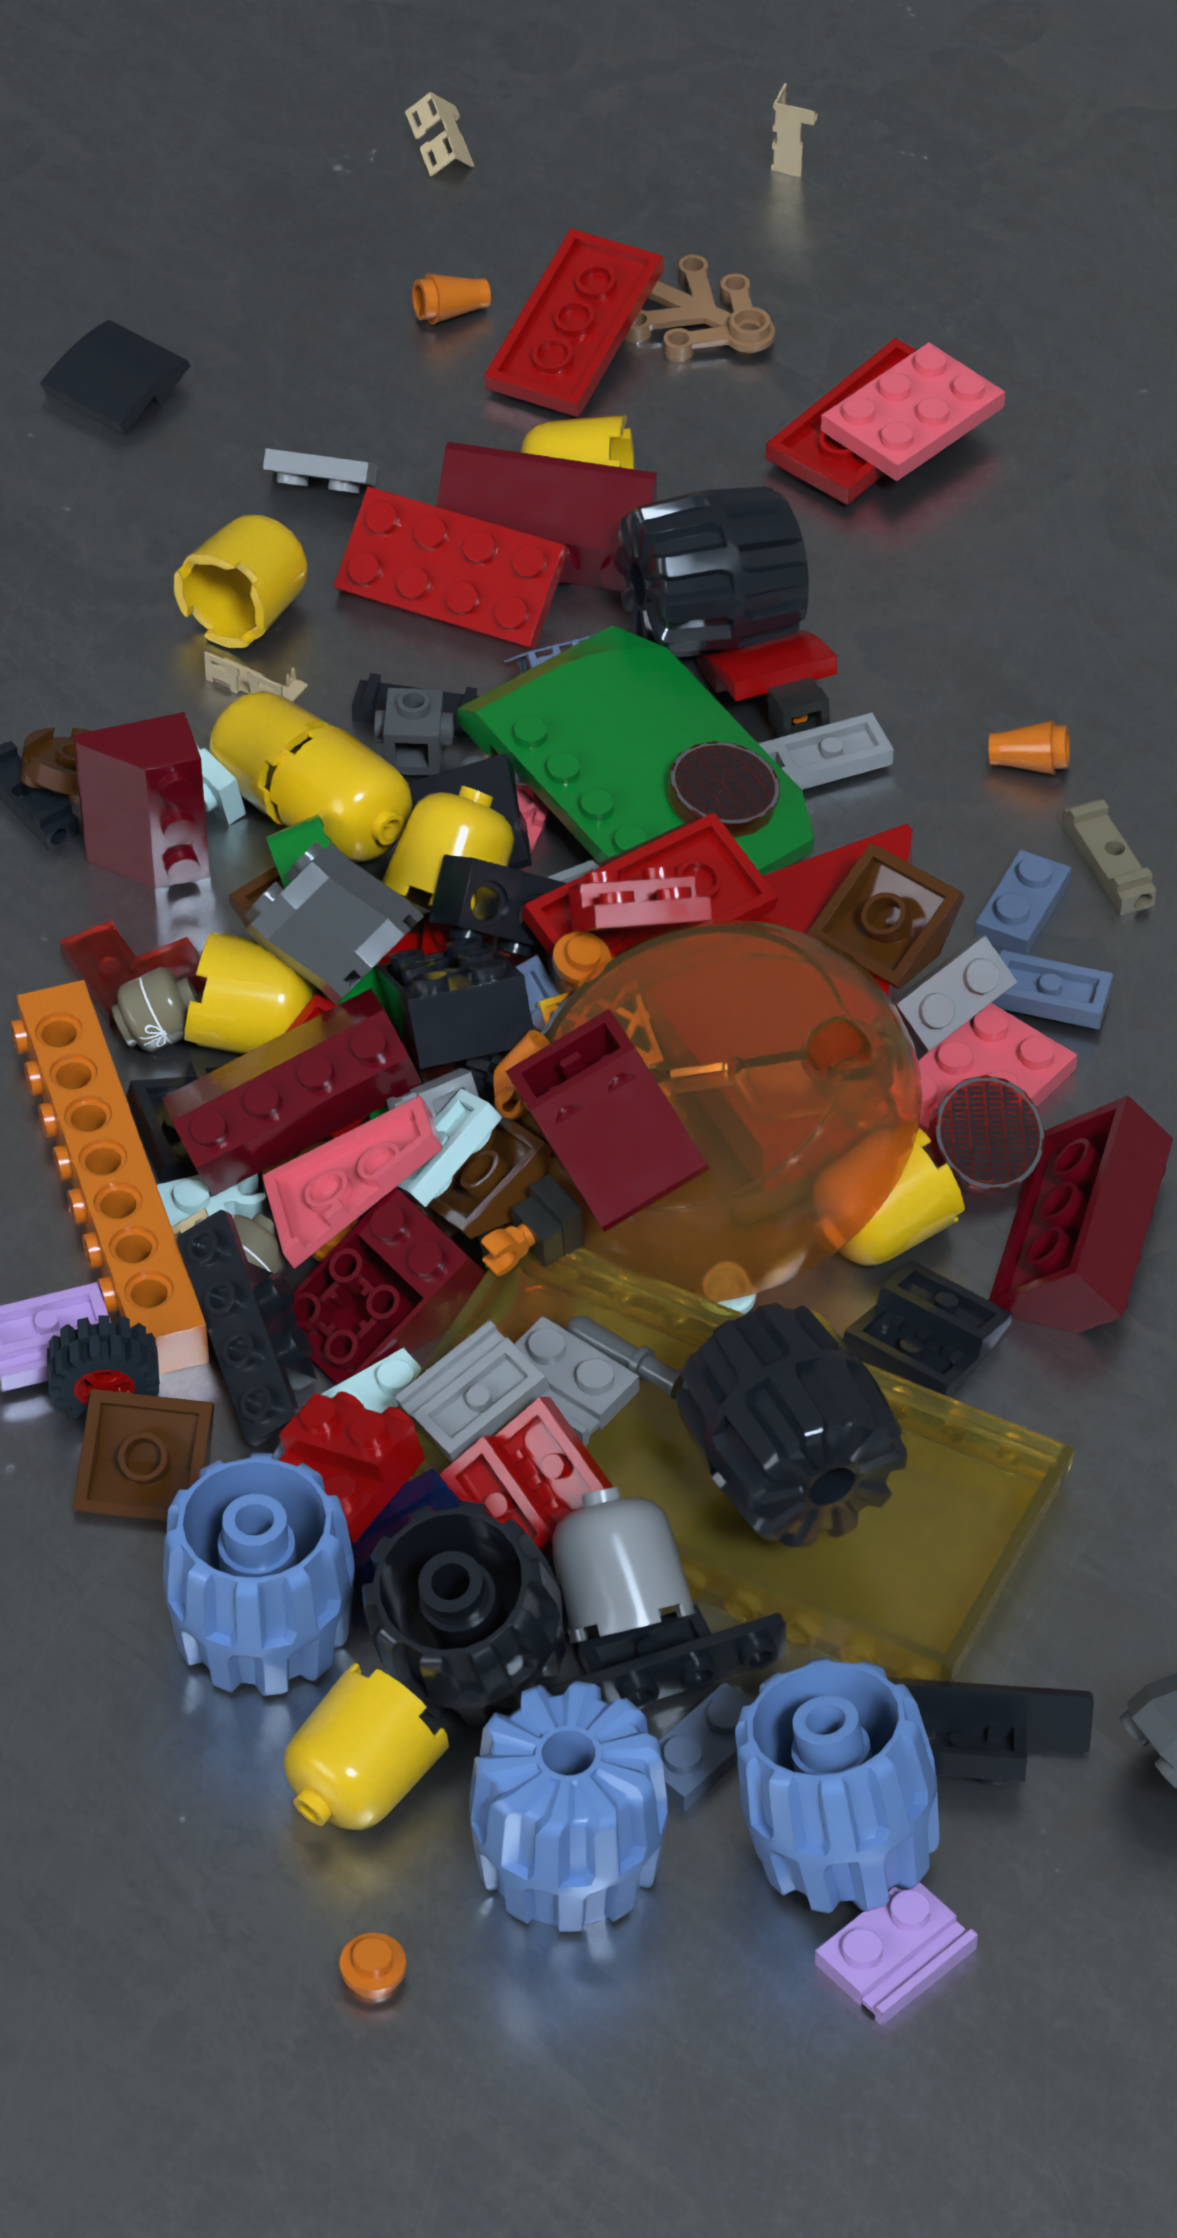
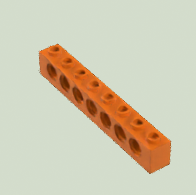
(108, 1172)

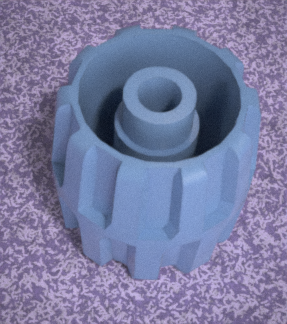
(258, 1573)
(838, 1784)
(568, 1807)

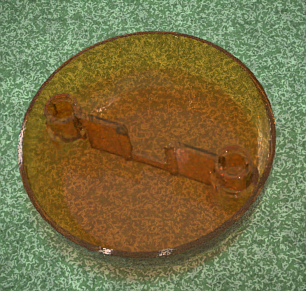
(786, 1084)

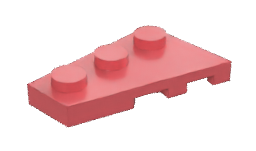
(345, 1177)

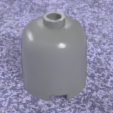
(617, 1565)

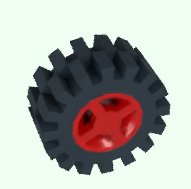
(100, 1359)

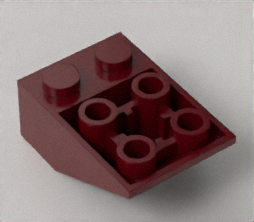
(607, 1120)
(384, 1289)

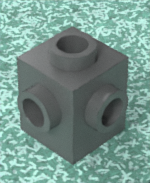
(414, 730)

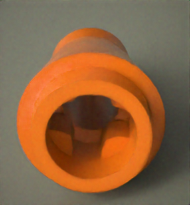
(446, 297)
(1033, 747)

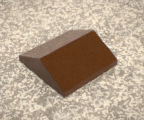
(889, 916)
(493, 1180)
(140, 1453)

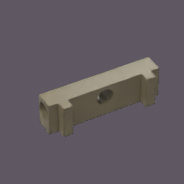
(1109, 857)

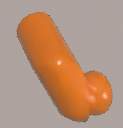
(506, 1097)

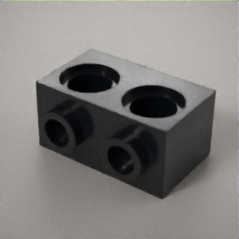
(500, 896)

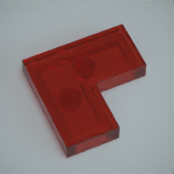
(107, 963)

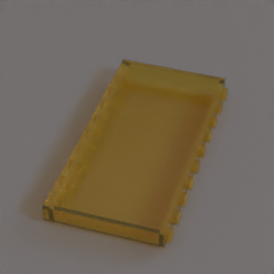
(893, 1591)

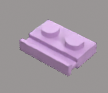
(32, 1322)
(896, 1951)

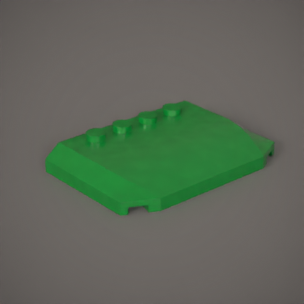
(600, 741)

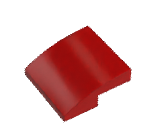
(772, 663)
(529, 1472)

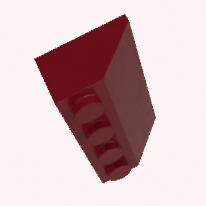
(549, 499)
(291, 1092)
(1083, 1219)

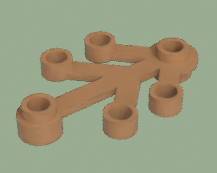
(744, 330)

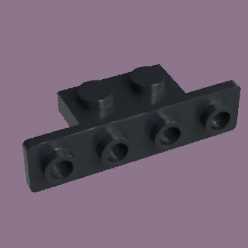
(249, 1327)
(675, 1657)
(990, 1727)

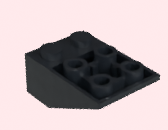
(455, 1001)

